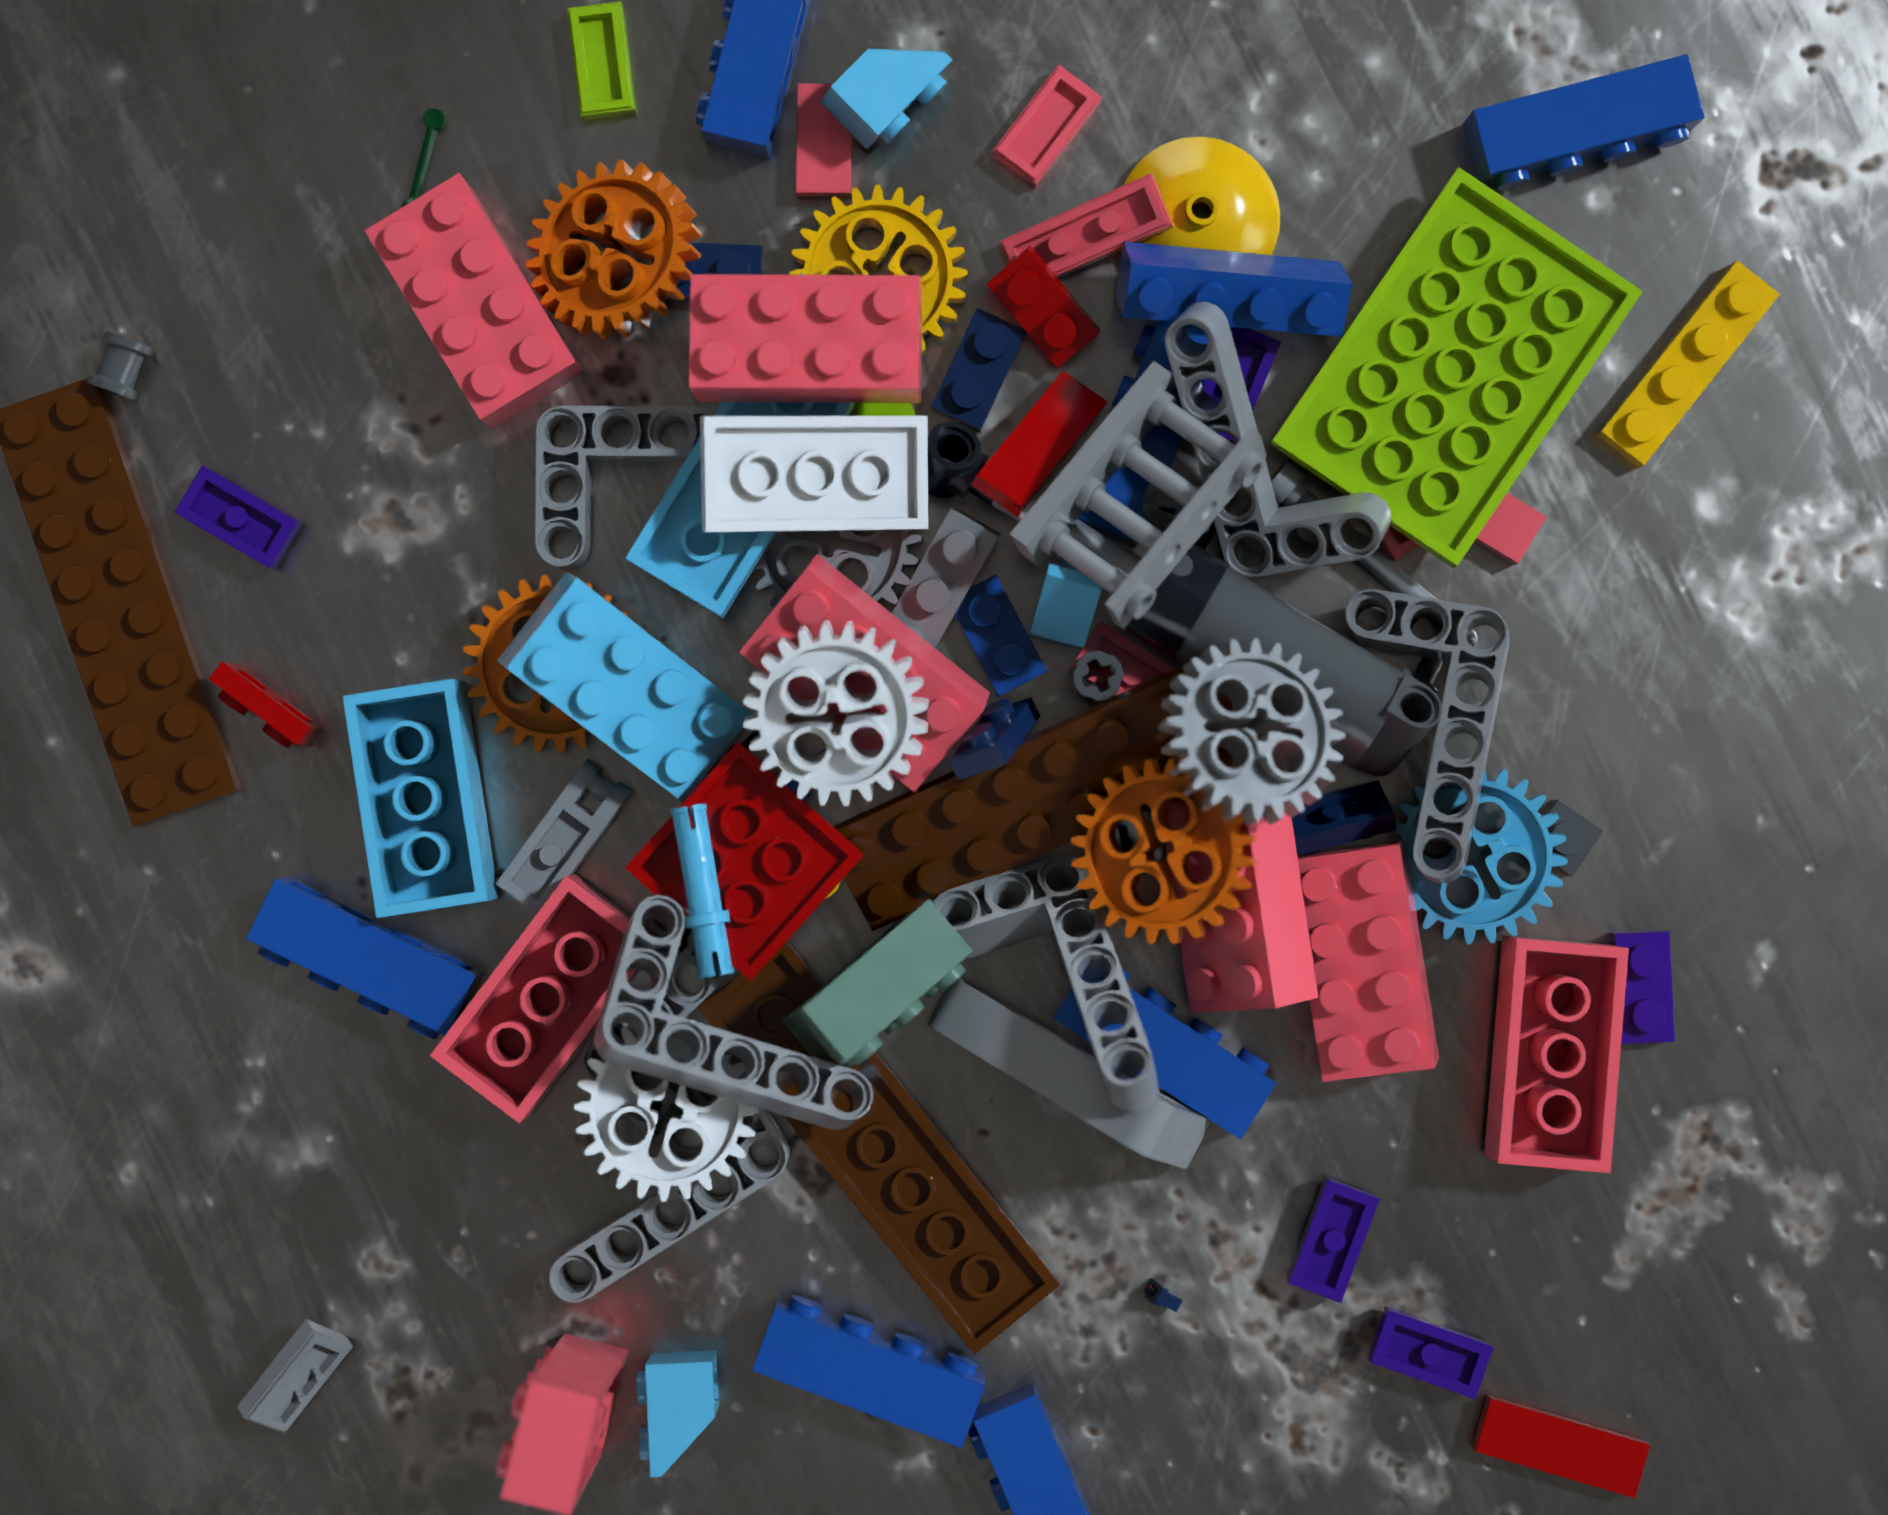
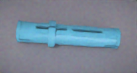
(702, 891)

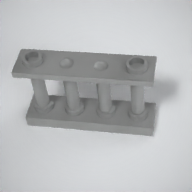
(1117, 446)

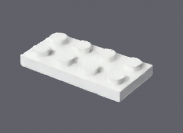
(813, 473)

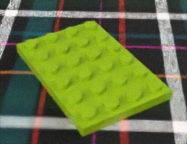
(1457, 366)

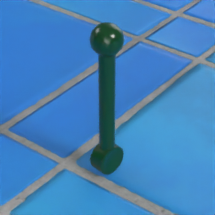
(434, 122)

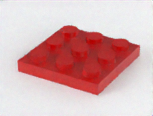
(769, 855)

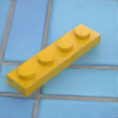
(1688, 364)

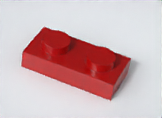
(1043, 306)
(246, 693)

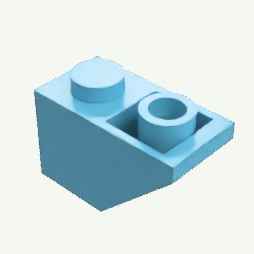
(881, 87)
(1065, 606)
(680, 1403)

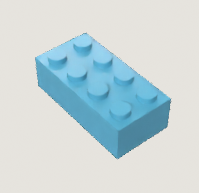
(624, 686)
(420, 797)

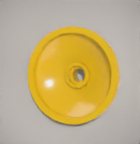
(1224, 178)

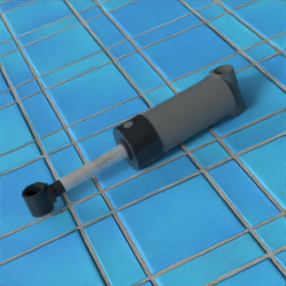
(1210, 604)

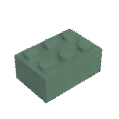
(880, 988)

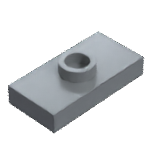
(294, 1376)

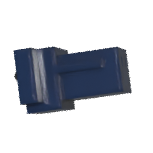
(1160, 1295)

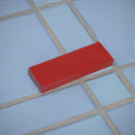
(1039, 443)
(1561, 1446)

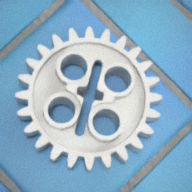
(844, 763)
(617, 1093)

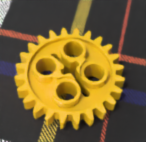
(834, 252)

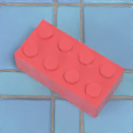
(474, 301)
(805, 338)
(829, 595)
(1264, 946)
(1367, 963)
(539, 1001)
(1556, 1054)
(562, 1423)

